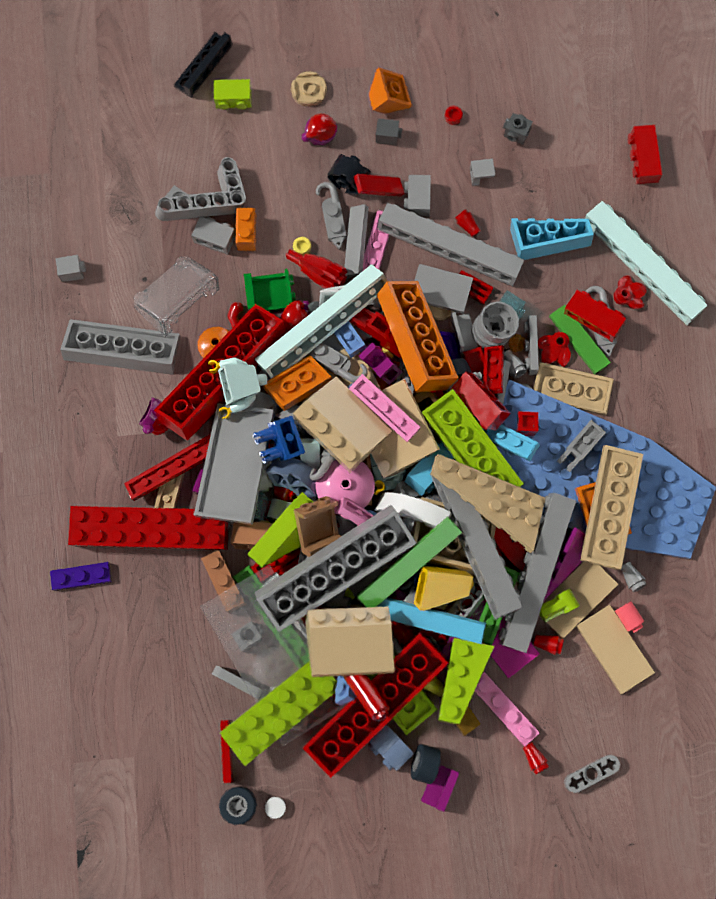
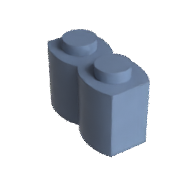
(390, 748)

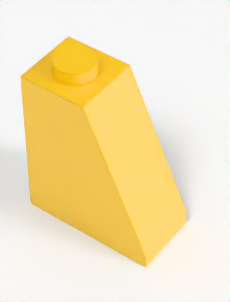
(441, 586)

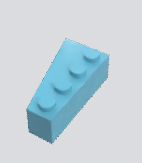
(548, 237)
(419, 476)

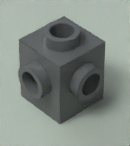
(517, 128)

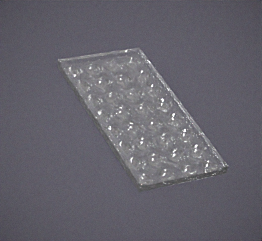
(258, 649)

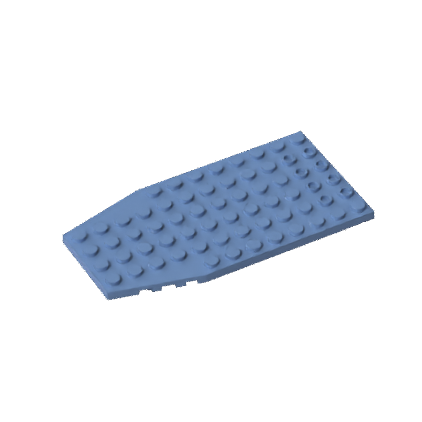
(669, 494)

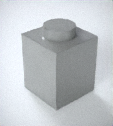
(70, 268)

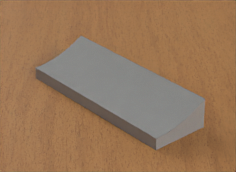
(120, 347)

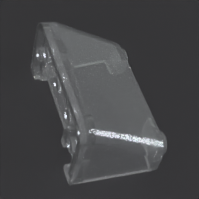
(175, 293)

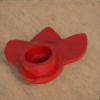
(632, 293)
(554, 351)

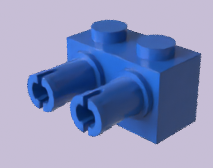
(285, 438)

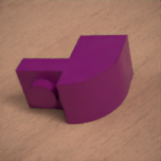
(381, 363)

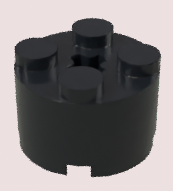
(343, 173)

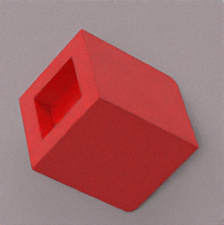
(527, 423)

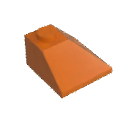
(389, 92)

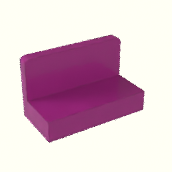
(440, 790)

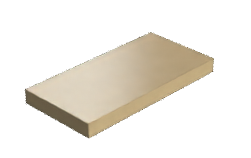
(575, 388)
(590, 586)
(615, 649)

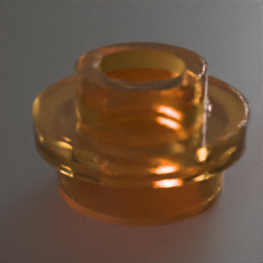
(516, 343)

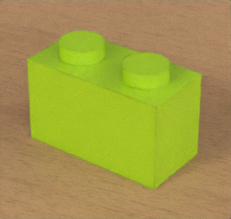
(233, 94)

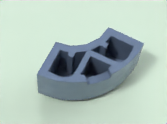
(292, 475)

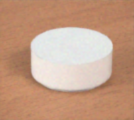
(275, 807)

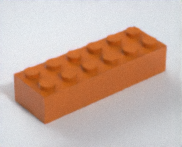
(417, 336)

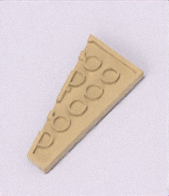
(497, 500)

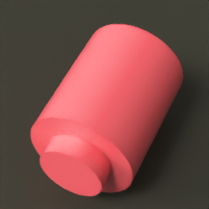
(630, 617)

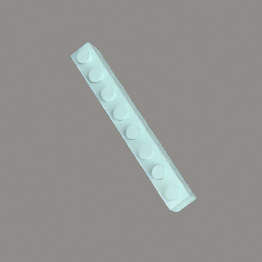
(645, 263)
(322, 322)

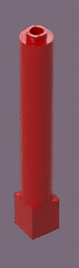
(364, 691)

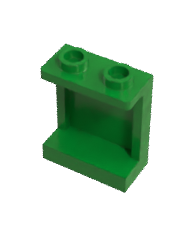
(269, 291)

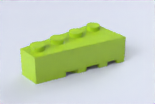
(462, 676)

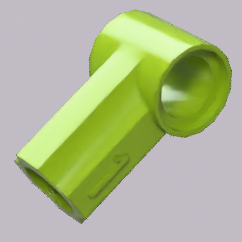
(560, 604)

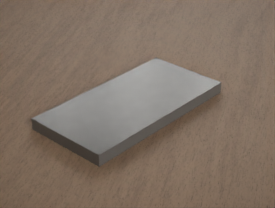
(233, 466)

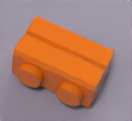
(246, 229)

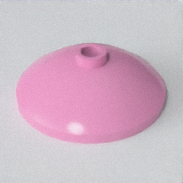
(360, 486)

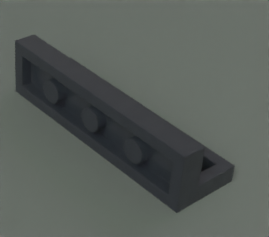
(204, 67)

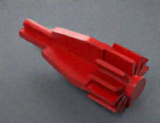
(319, 269)

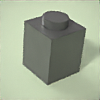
(388, 132)

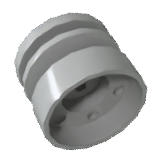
(501, 319)

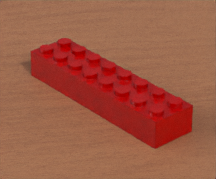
(201, 391)
(145, 528)
(352, 724)

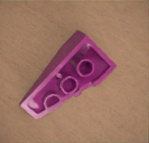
(567, 560)

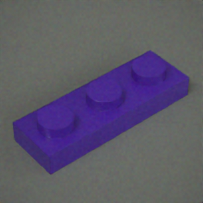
(80, 576)

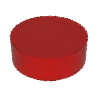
(453, 115)

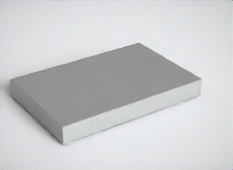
(444, 288)

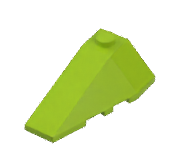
(280, 537)

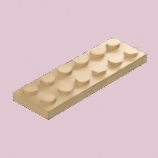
(611, 507)

